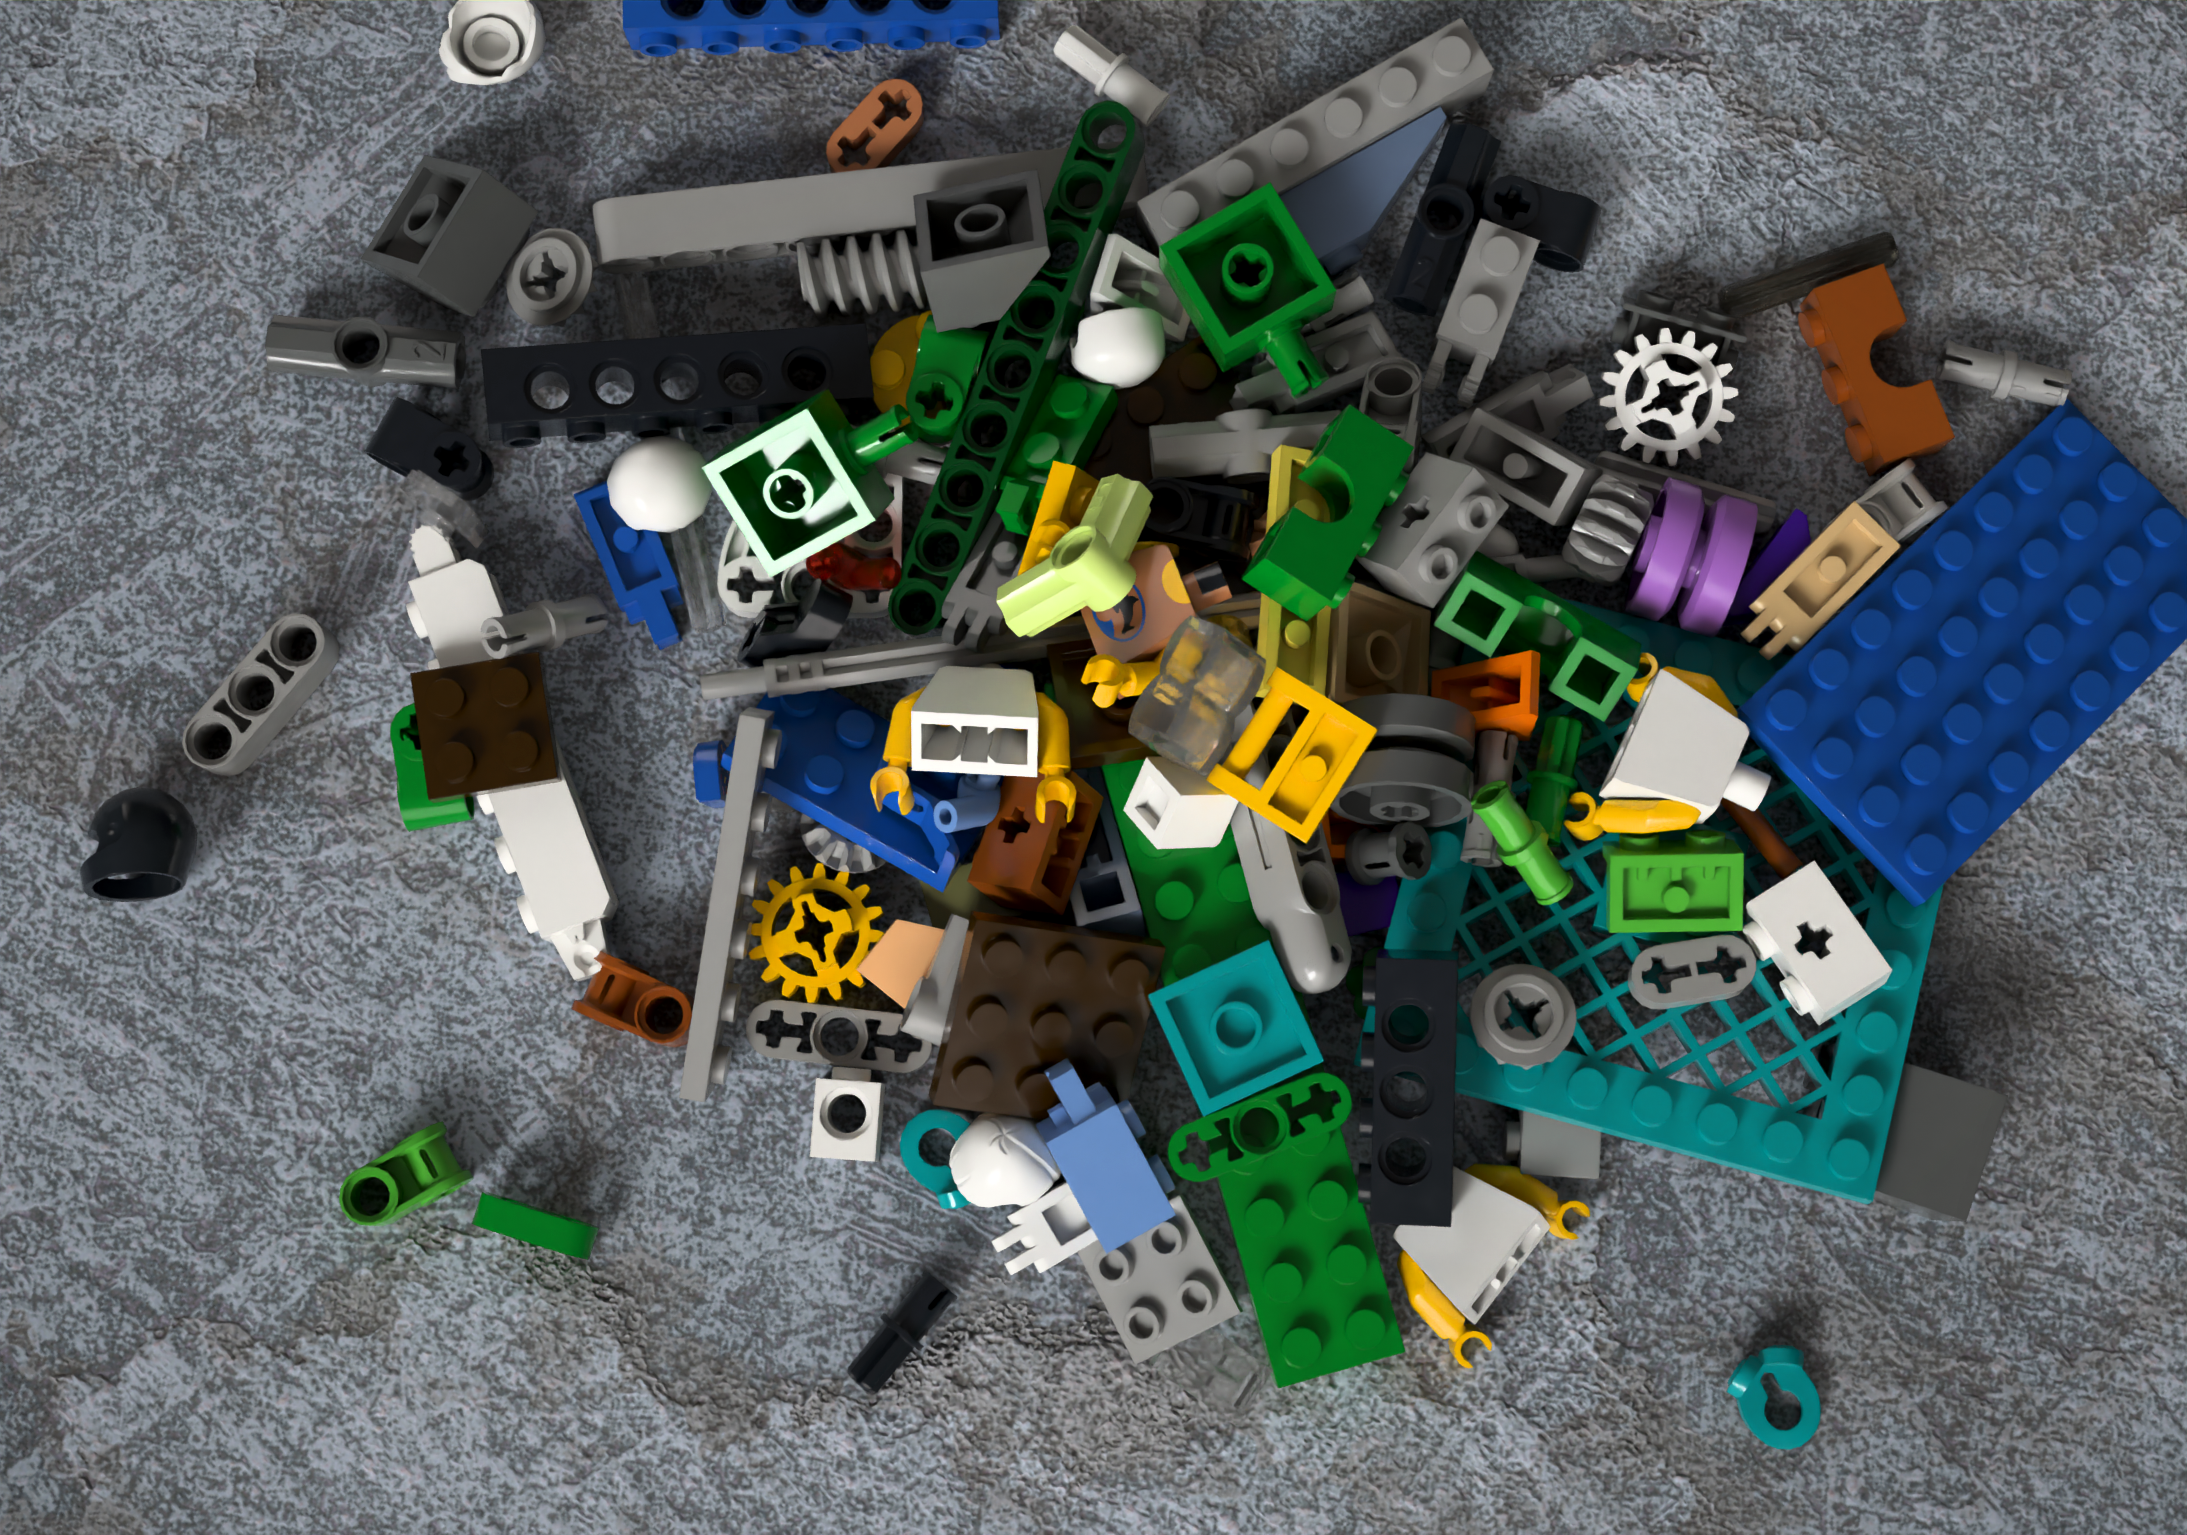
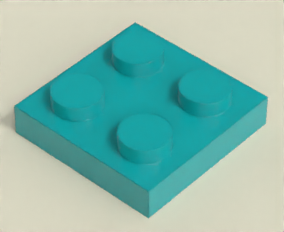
(1235, 1028)

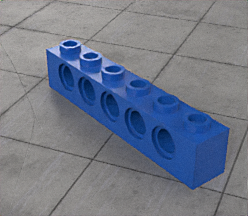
(784, 28)

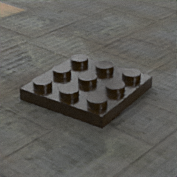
(1041, 996)

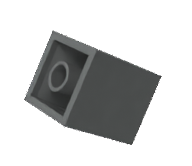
(1934, 1141)

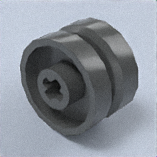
(1412, 764)

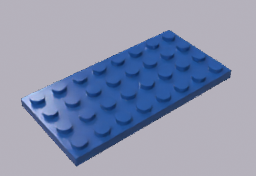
(1982, 654)

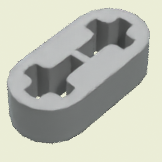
(1689, 956)

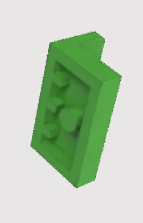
(1674, 883)

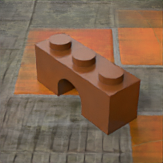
(1883, 420)

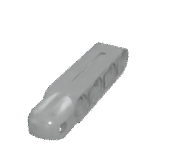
(1290, 880)

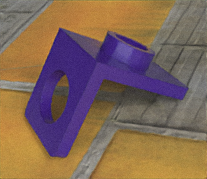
(1366, 907)

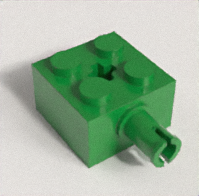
(1246, 320)
(837, 474)

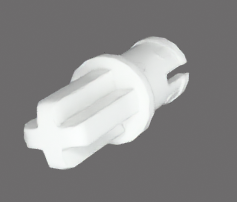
(1111, 74)

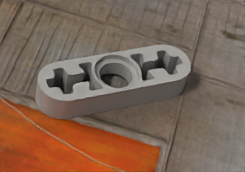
(790, 1047)

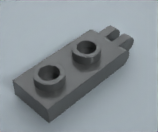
(974, 592)

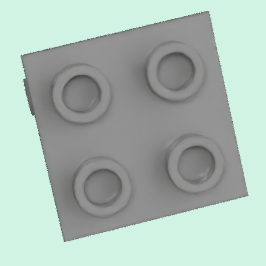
(1161, 1284)

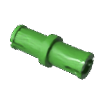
(1522, 842)

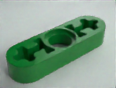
(1311, 1125)

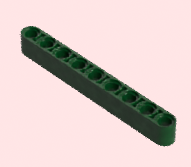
(1015, 341)

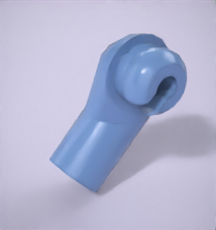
(975, 804)

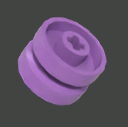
(1699, 561)

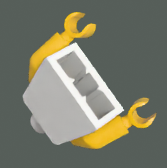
(978, 724)
(1672, 759)
(1491, 1233)

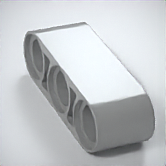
(230, 703)

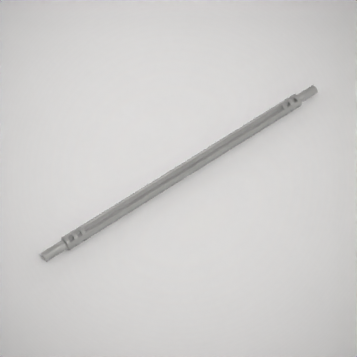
(926, 655)

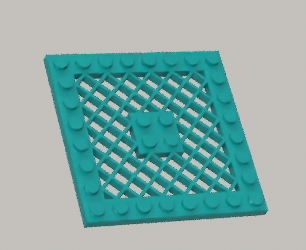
(1829, 1153)

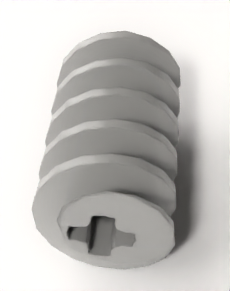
(861, 275)

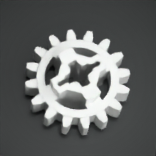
(1681, 423)

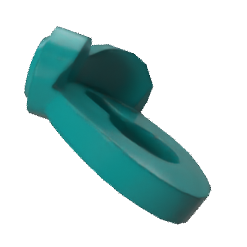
(933, 1177)
(1786, 1365)

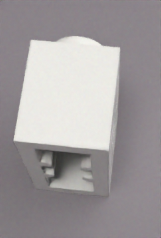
(1812, 907)

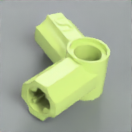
(1085, 565)

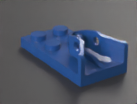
(826, 773)

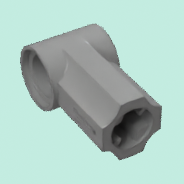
(931, 996)

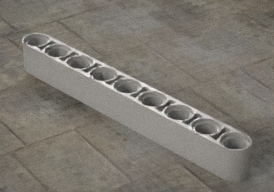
(775, 214)

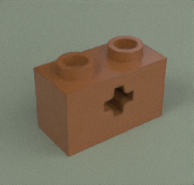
(1030, 861)

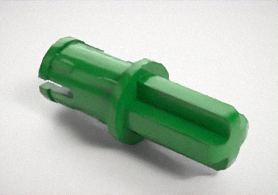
(1554, 774)

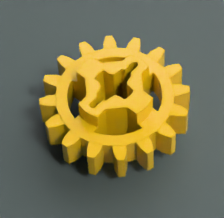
(788, 941)

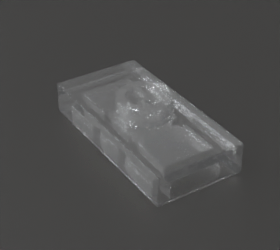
(444, 510)

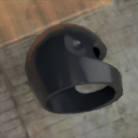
(139, 834)

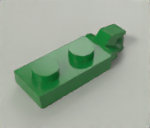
(1062, 431)

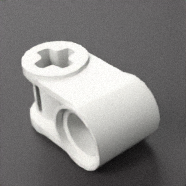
(1900, 502)

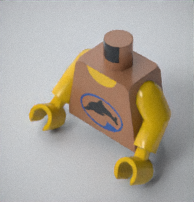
(1137, 629)

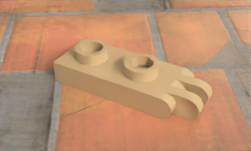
(1820, 580)

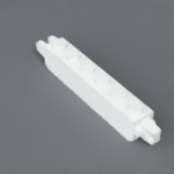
(541, 825)

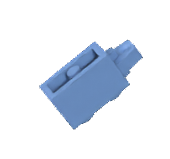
(1102, 1160)

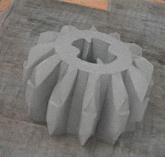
(1607, 529)

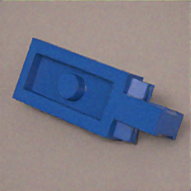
(634, 566)

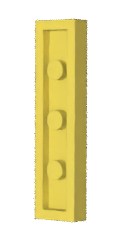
(1283, 636)

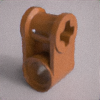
(628, 1001)

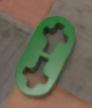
(535, 1225)

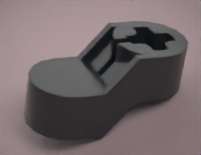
(796, 626)

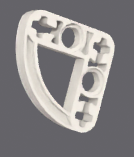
(738, 558)

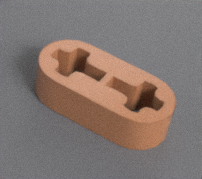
(865, 123)

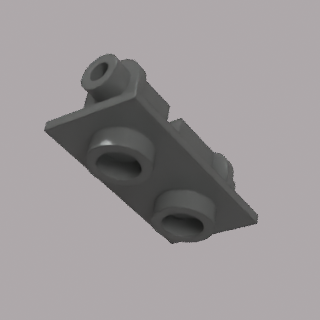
(1655, 311)

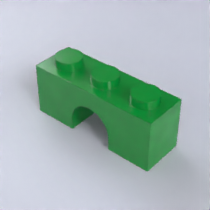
(1356, 472)
(1578, 653)

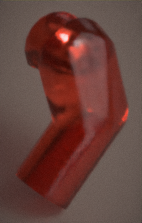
(853, 569)

